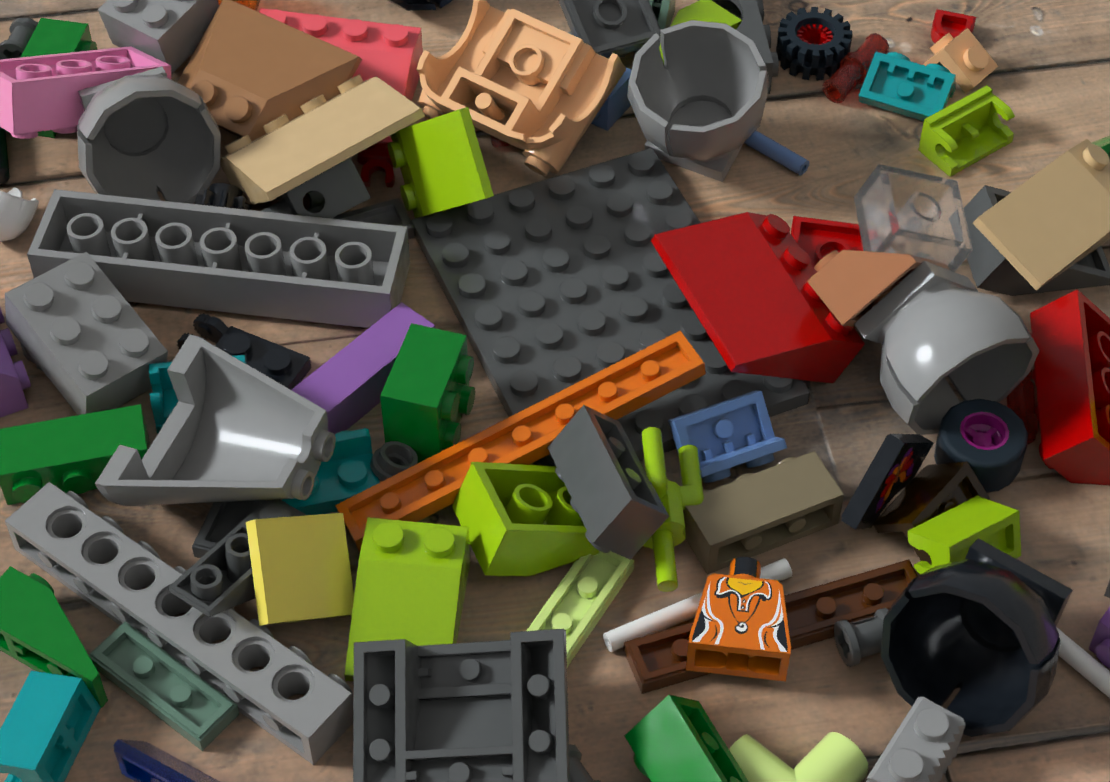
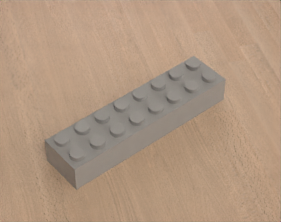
(229, 257)

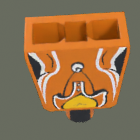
(741, 625)

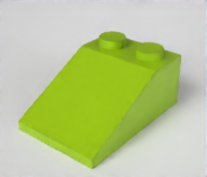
(440, 164)
(520, 519)
(409, 584)

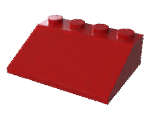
(755, 298)

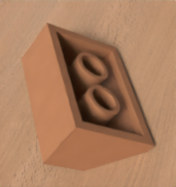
(857, 280)

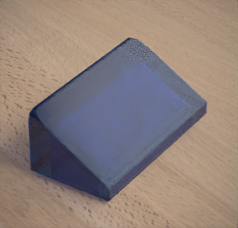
(150, 764)

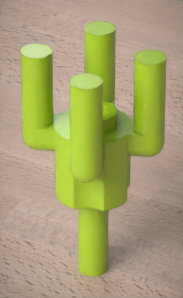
(674, 499)

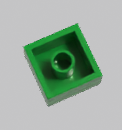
(428, 391)

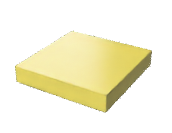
(300, 568)

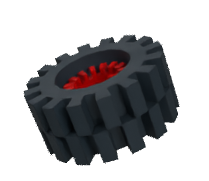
(801, 30)

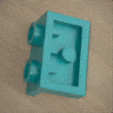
(907, 86)
(342, 476)

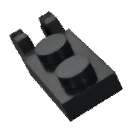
(265, 356)

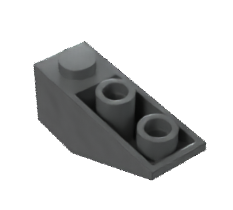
(225, 572)

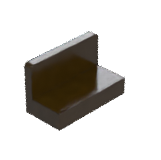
(929, 495)

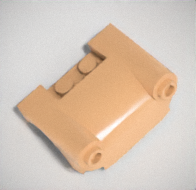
(520, 83)

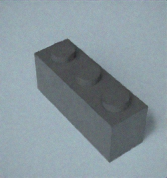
(607, 483)

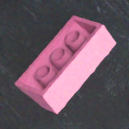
(44, 89)

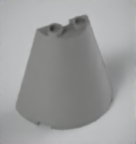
(224, 440)

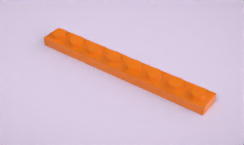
(525, 435)

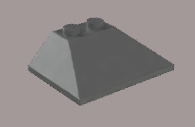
(462, 710)

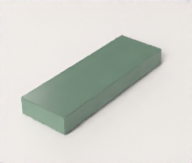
(164, 685)

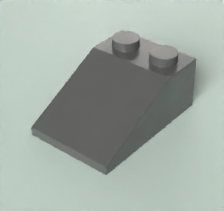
(996, 274)

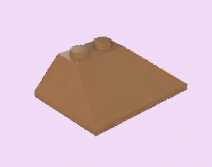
(261, 69)

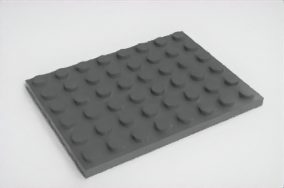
(570, 283)

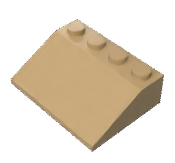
(317, 139)

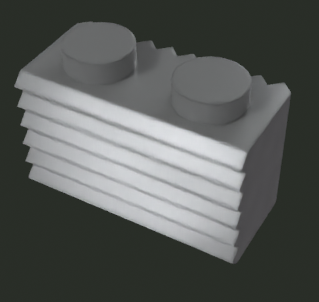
(920, 746)

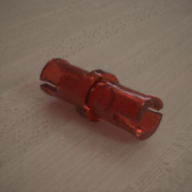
(854, 68)

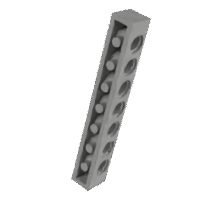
(73, 547)

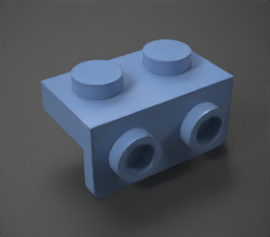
(728, 435)

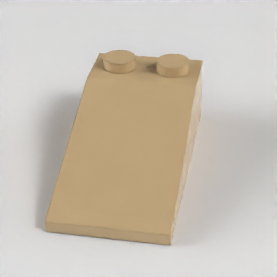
(1053, 215)

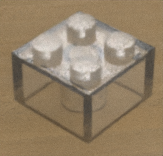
(913, 216)

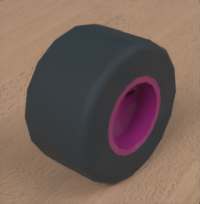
(987, 438)

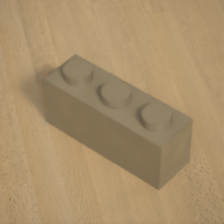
(763, 511)

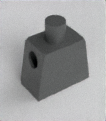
(328, 193)

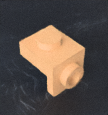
(964, 58)

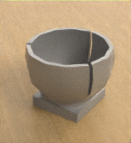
(703, 96)
(147, 139)
(942, 328)

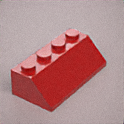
(1073, 388)

